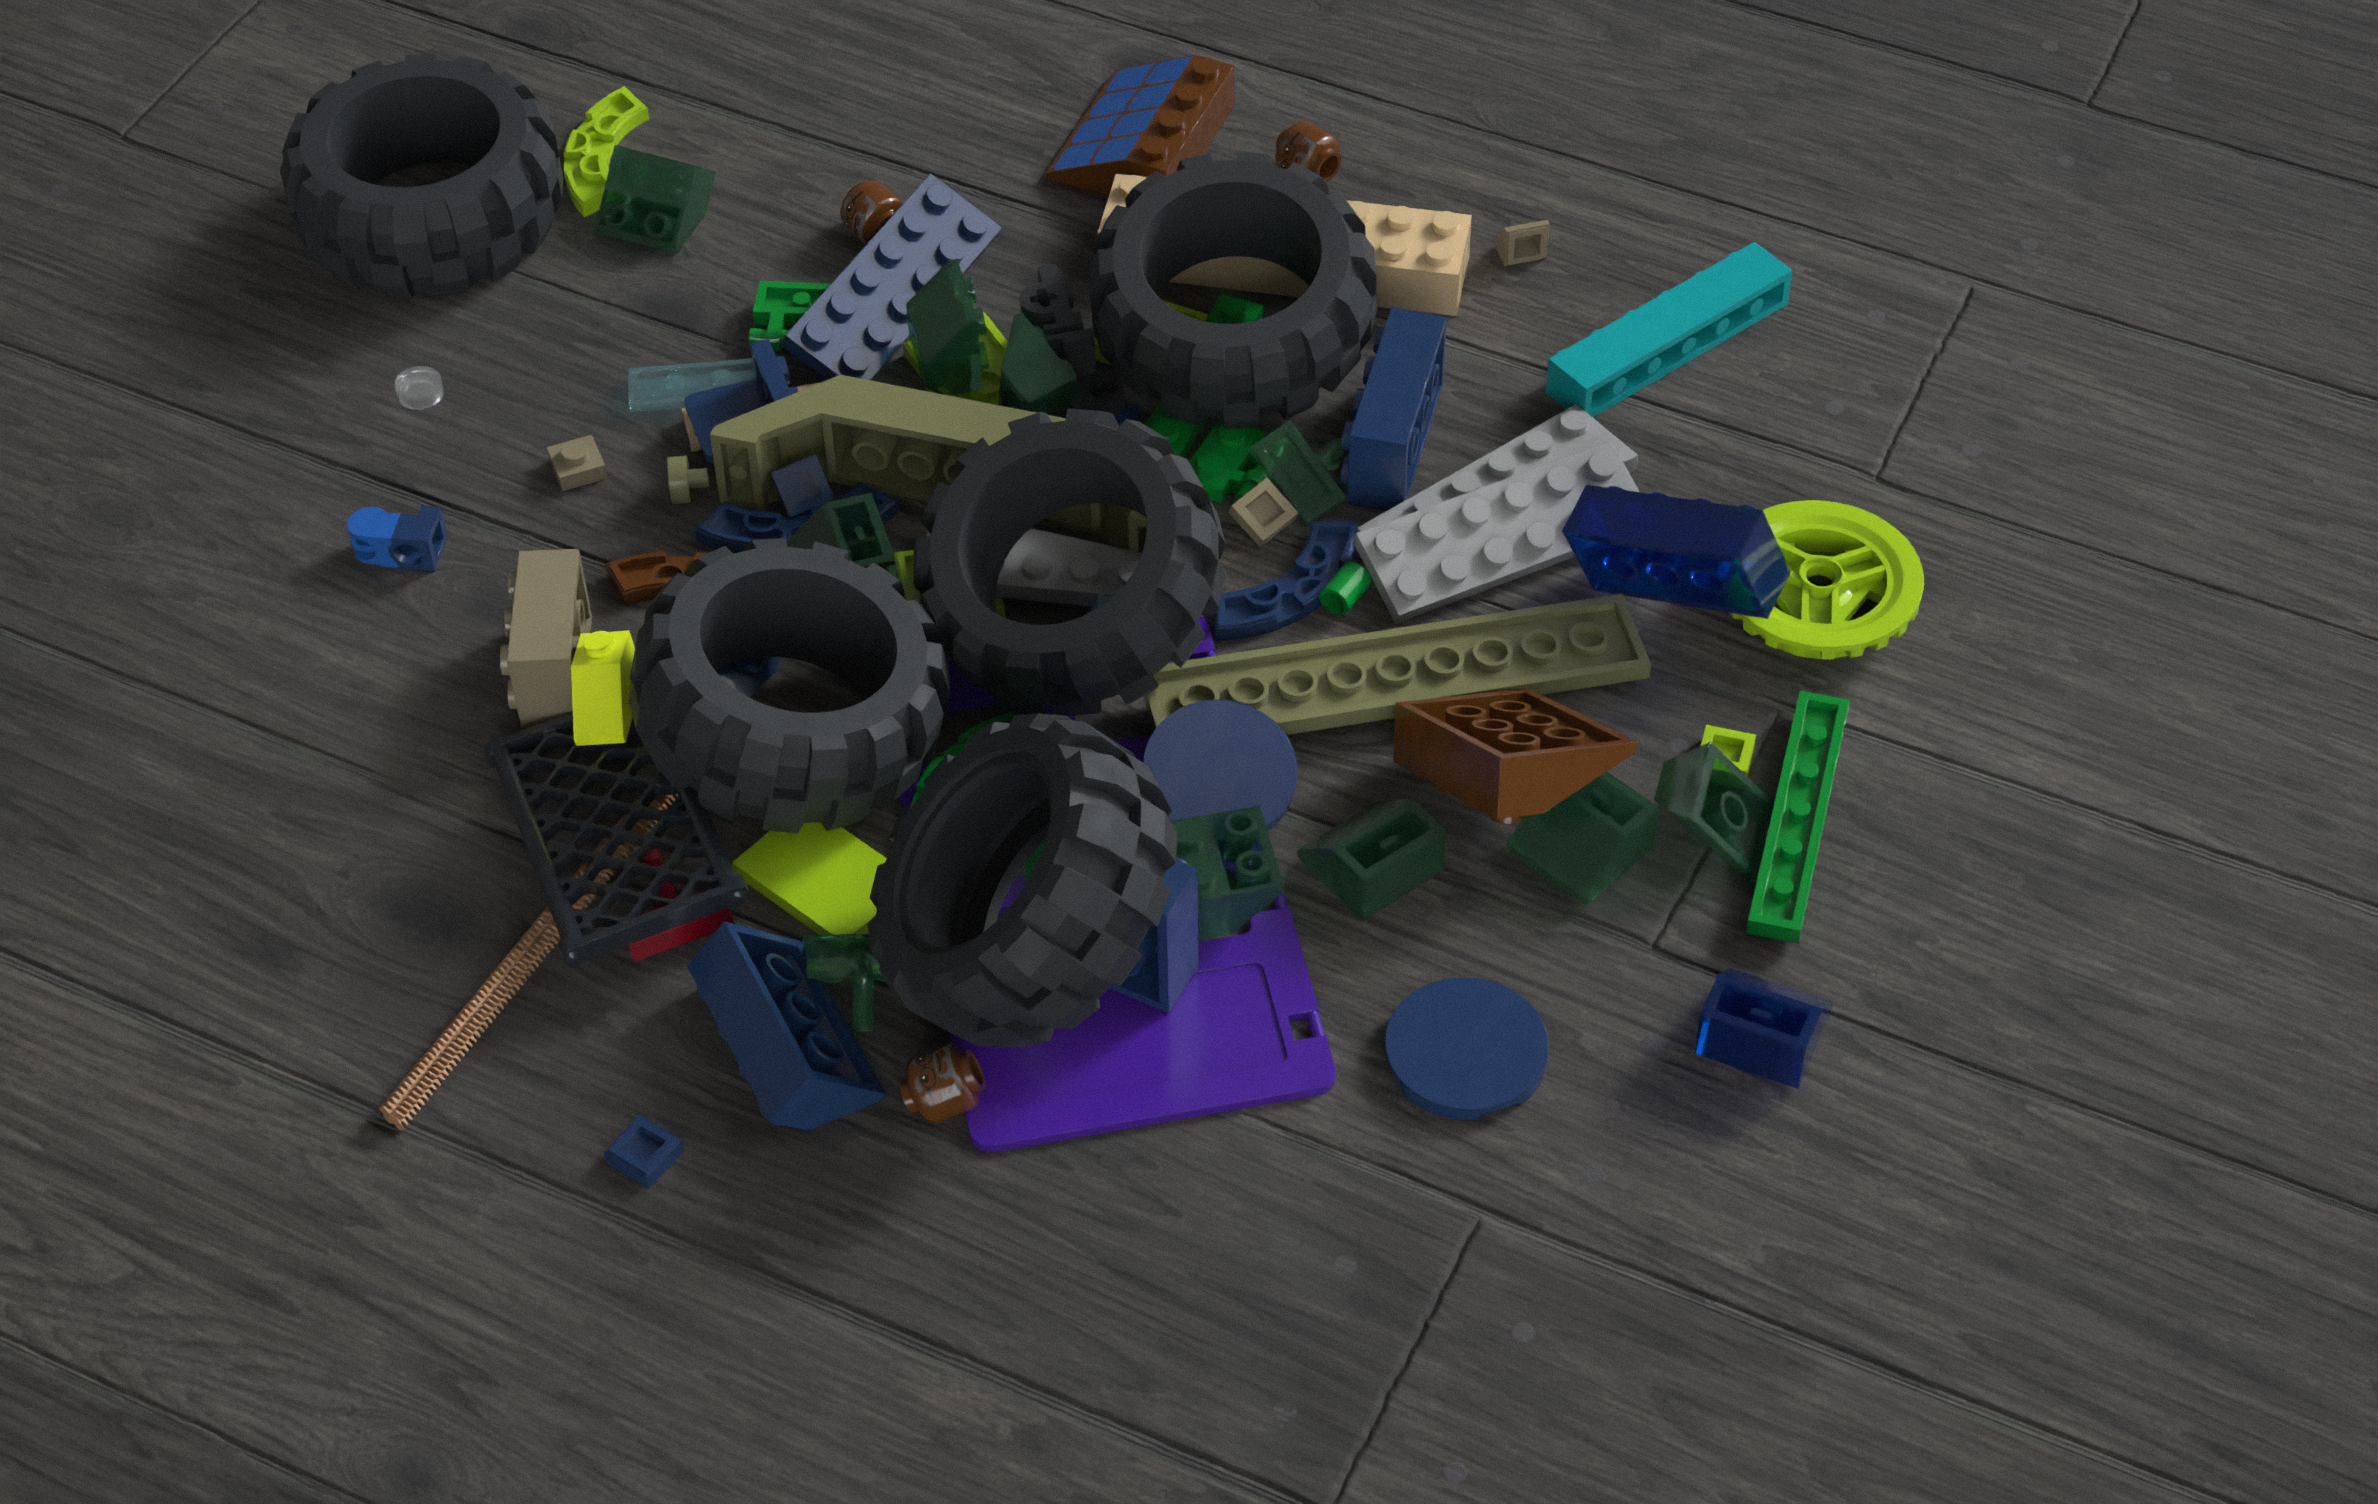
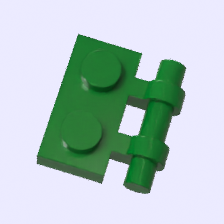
(779, 306)
(1223, 461)

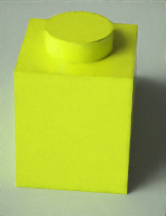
(602, 687)

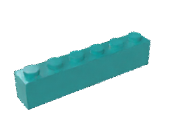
(1669, 330)

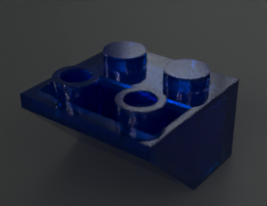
(1761, 1026)

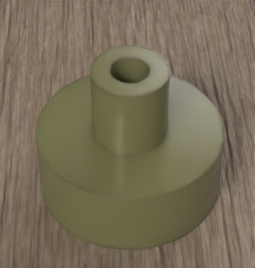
(683, 480)

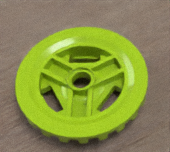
(1863, 561)

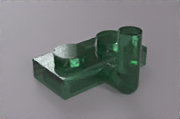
(1301, 472)
(842, 956)

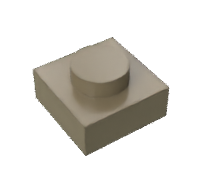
(577, 463)
(1263, 512)

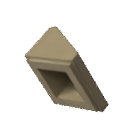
(1523, 243)

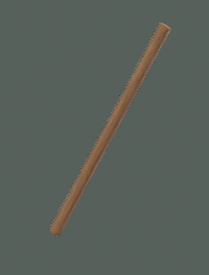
(495, 992)

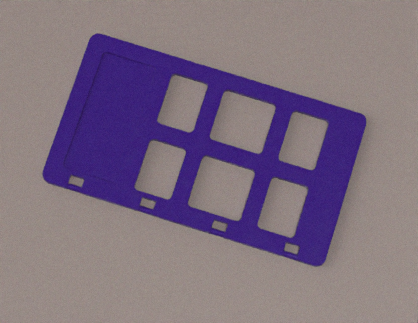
(1139, 1066)

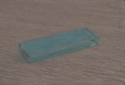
(670, 384)

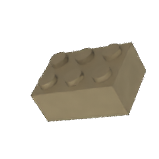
(544, 632)

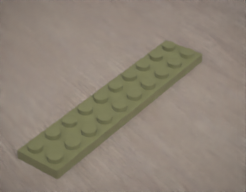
(1367, 673)

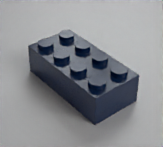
(1394, 409)

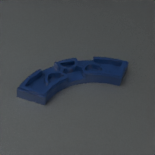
(737, 526)
(1295, 594)

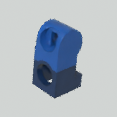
(397, 538)

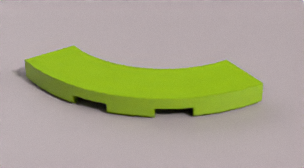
(592, 145)

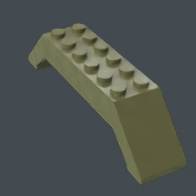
(885, 439)

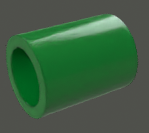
(1345, 588)

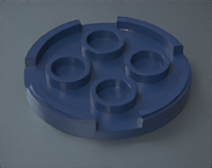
(1222, 760)
(1466, 1048)

